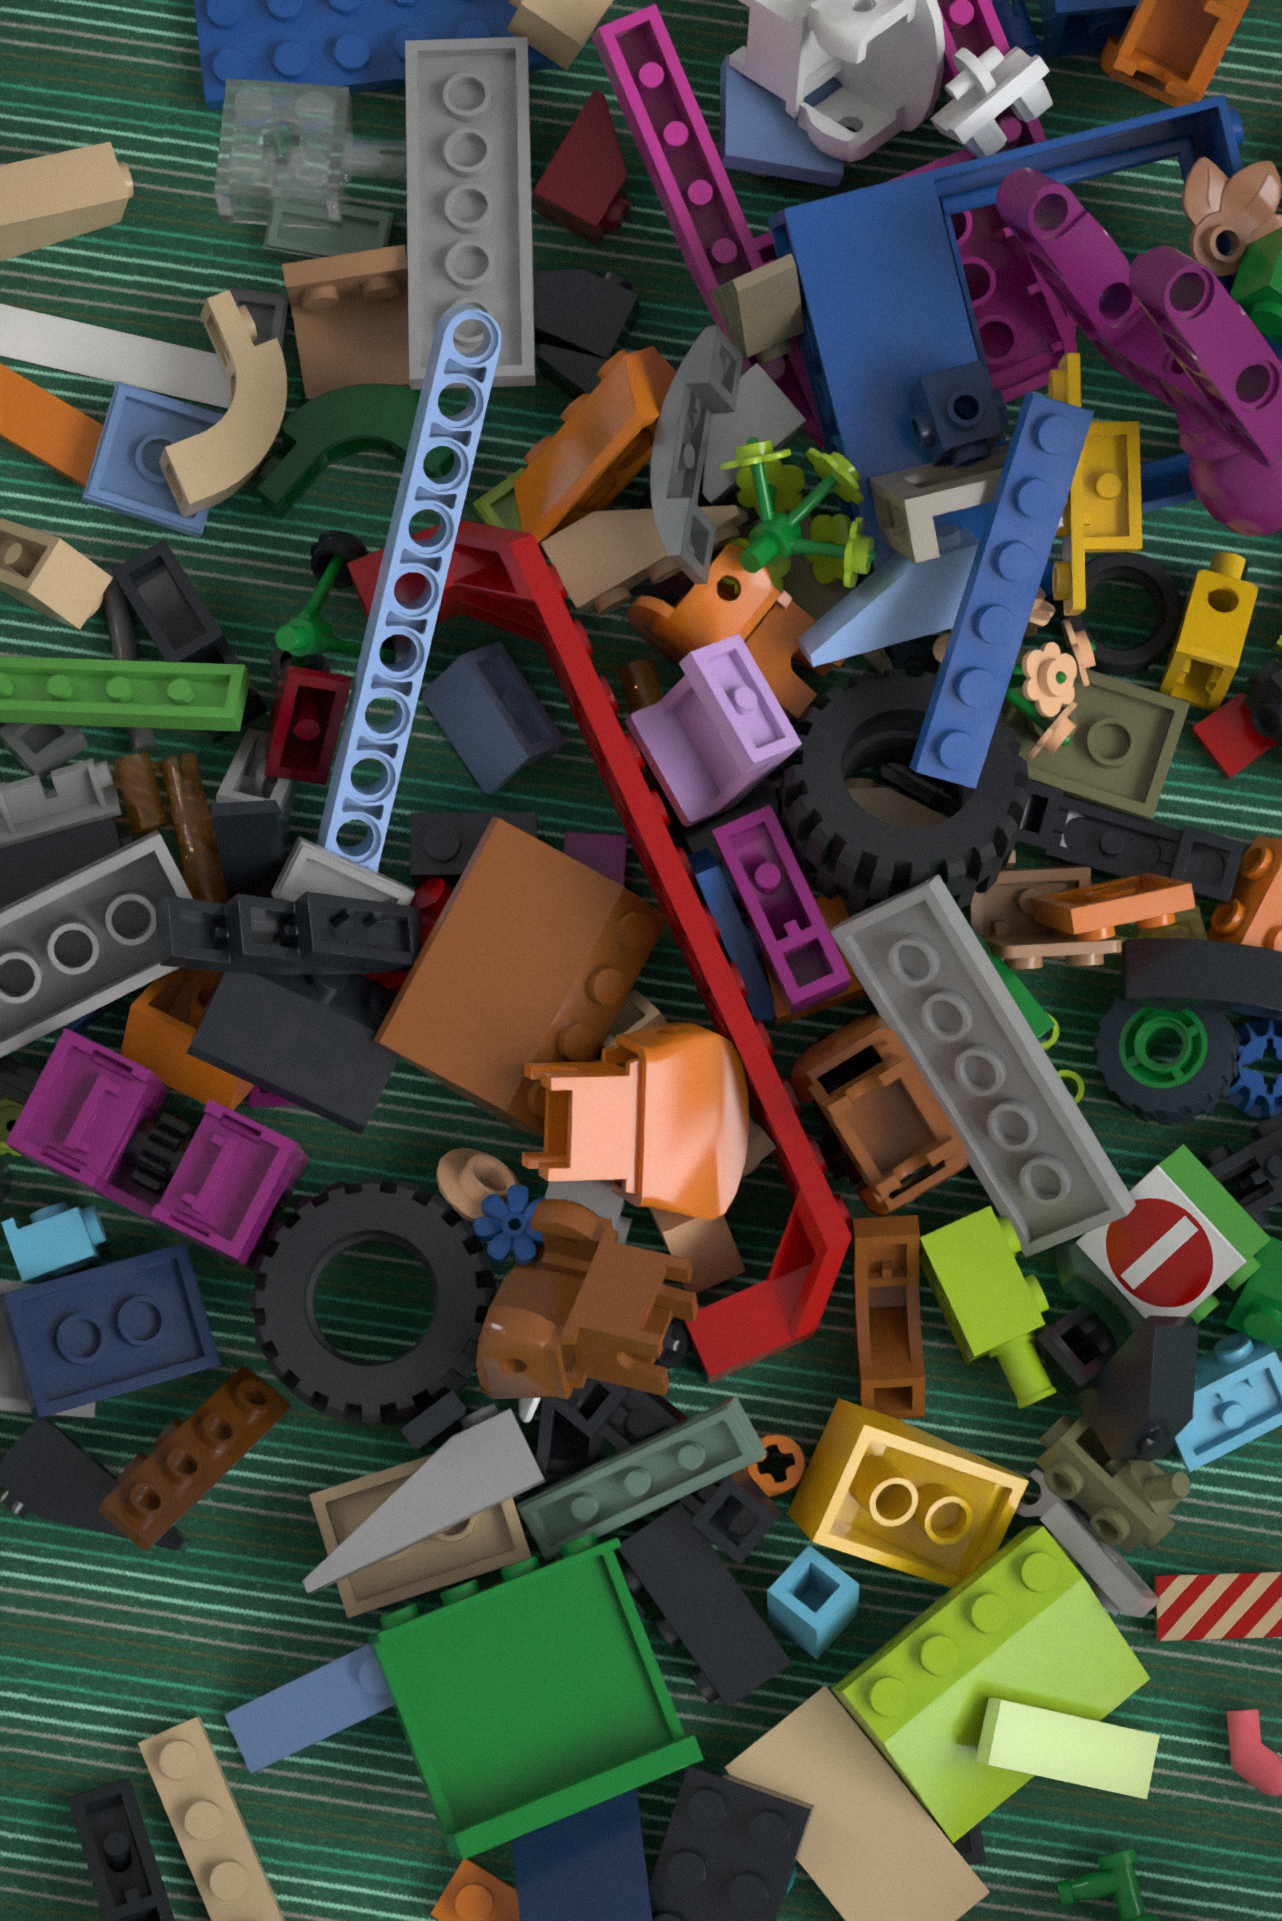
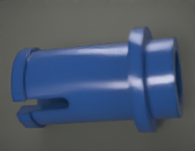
(1019, 28)

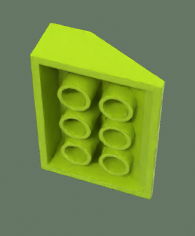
(1010, 1632)

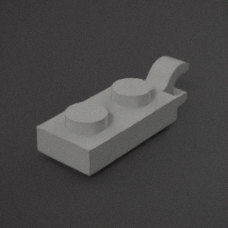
(1115, 1580)

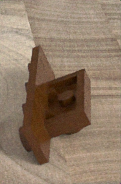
(192, 1458)

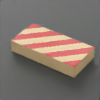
(1218, 1606)

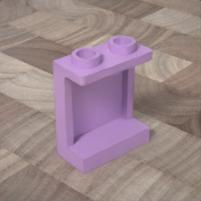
(714, 732)

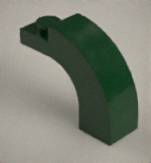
(340, 425)

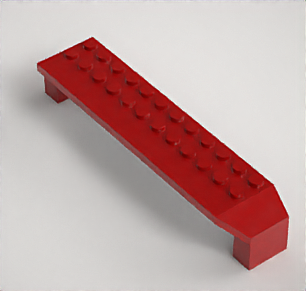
(505, 583)

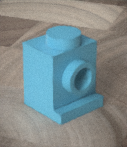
(55, 1242)

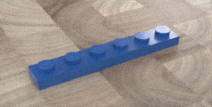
(1001, 589)

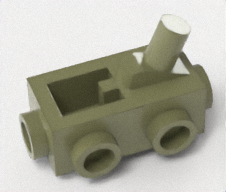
(1122, 1497)

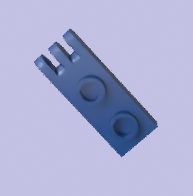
(736, 935)

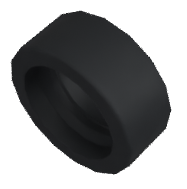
(1167, 603)

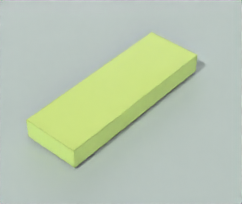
(1067, 1748)

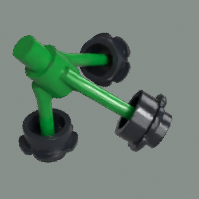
(309, 635)

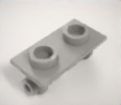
(81, 797)

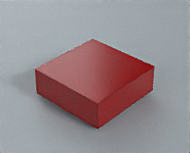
(1231, 738)

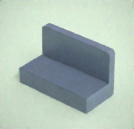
(492, 716)

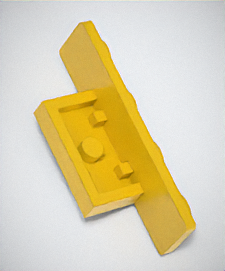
(1104, 494)

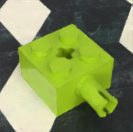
(988, 1298)

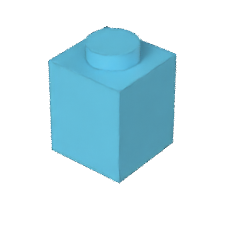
(812, 1602)

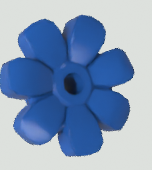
(509, 1226)

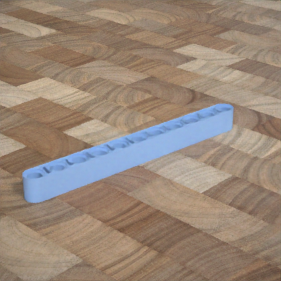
(404, 555)

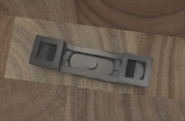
(701, 387)

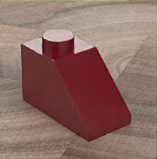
(587, 177)
(305, 724)

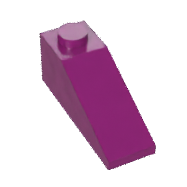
(781, 911)

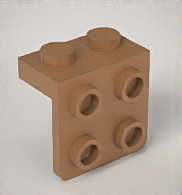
(1007, 924)

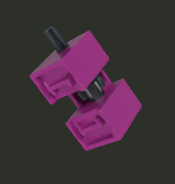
(95, 1127)

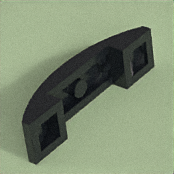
(1126, 845)
(1203, 973)
(728, 1511)

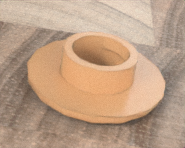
(461, 1180)

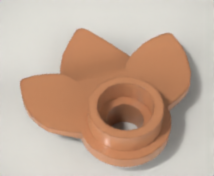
(1236, 206)

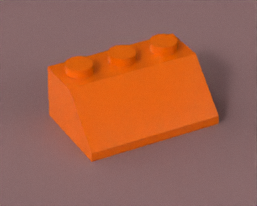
(598, 447)

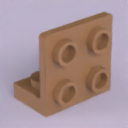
(351, 318)

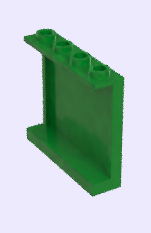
(530, 1697)

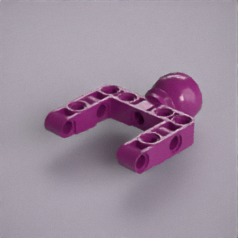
(1171, 335)

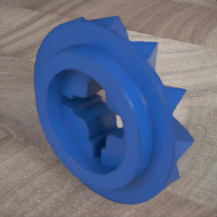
(1248, 1089)

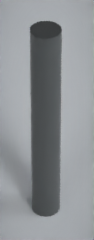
(124, 648)

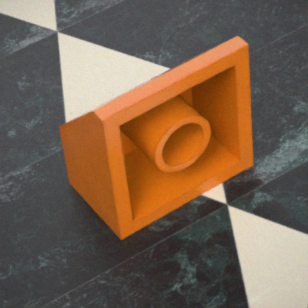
(161, 1032)

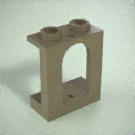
(912, 496)

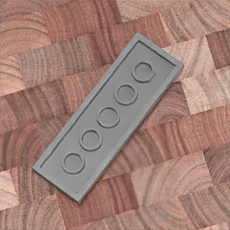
(470, 198)
(983, 1066)

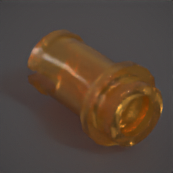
(140, 793)

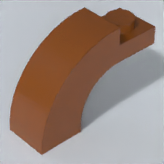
(888, 1315)

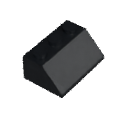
(301, 1039)

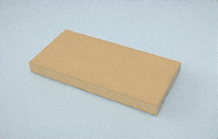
(867, 1833)

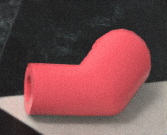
(1249, 1756)

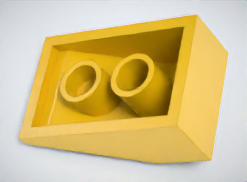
(903, 1497)

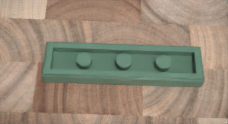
(642, 1477)

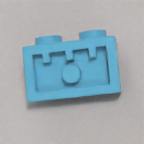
(1233, 1399)

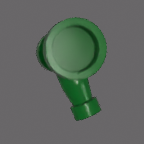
(1115, 1878)

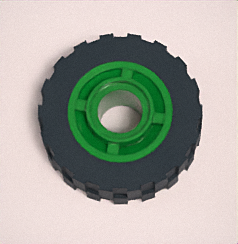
(1173, 1089)

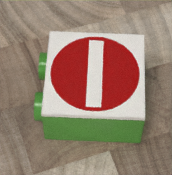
(1177, 1241)

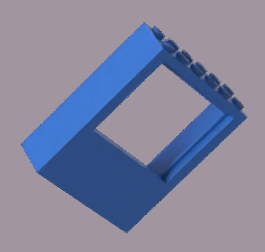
(894, 302)

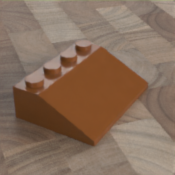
(519, 973)

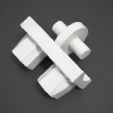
(987, 89)

